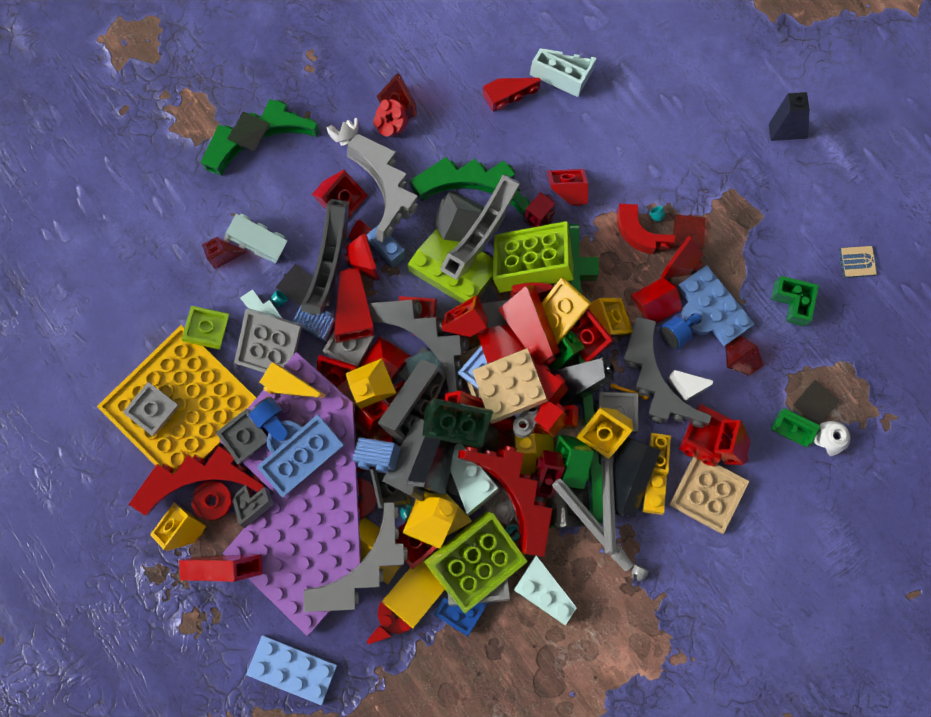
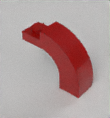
(636, 235)

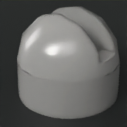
(639, 572)

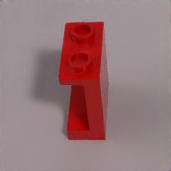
(702, 441)

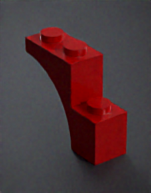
(551, 414)

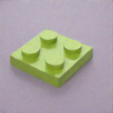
(205, 327)

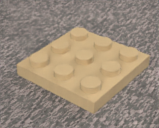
(510, 385)
(709, 494)

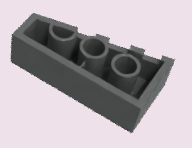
(412, 400)

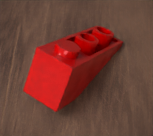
(508, 90)

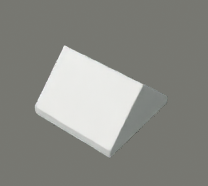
(687, 385)

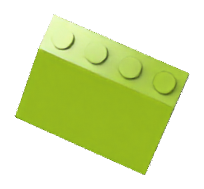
(533, 255)
(429, 259)
(475, 561)

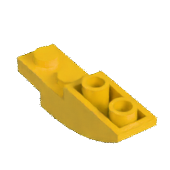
(656, 489)

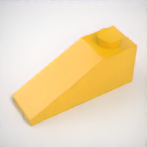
(283, 382)

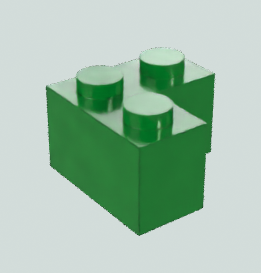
(800, 297)
(577, 460)

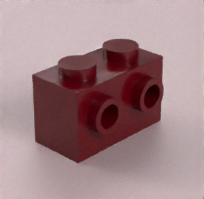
(540, 211)
(548, 469)

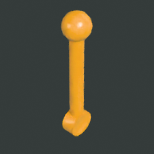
(616, 387)

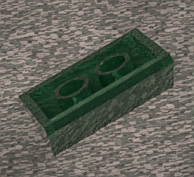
(456, 422)

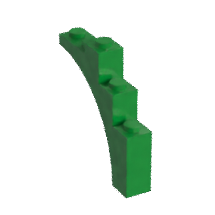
(223, 151)
(473, 175)

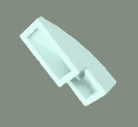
(253, 302)

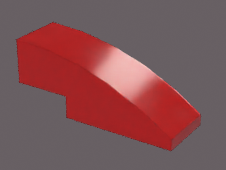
(370, 415)

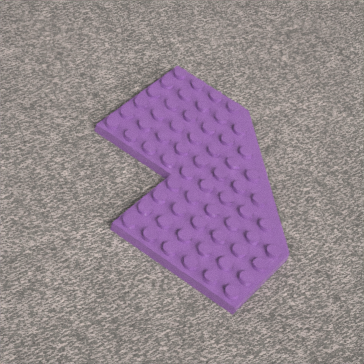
(314, 529)

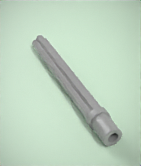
(589, 520)
(609, 523)

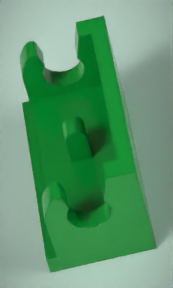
(569, 349)
(795, 427)

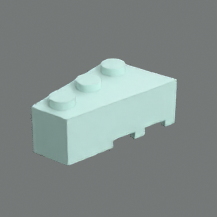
(562, 71)
(255, 238)
(472, 482)
(543, 591)

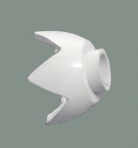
(346, 133)
(826, 439)

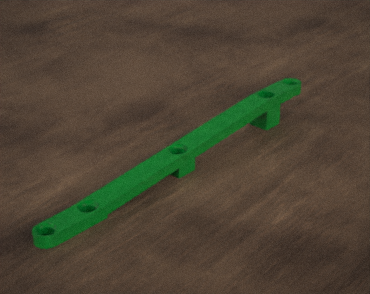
(587, 270)

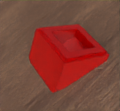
(359, 229)
(379, 634)

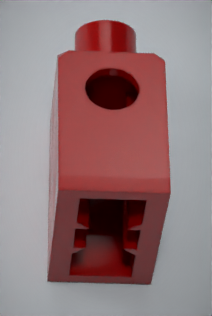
(732, 443)

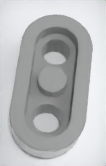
(525, 417)

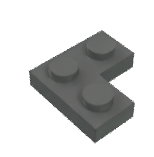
(250, 506)

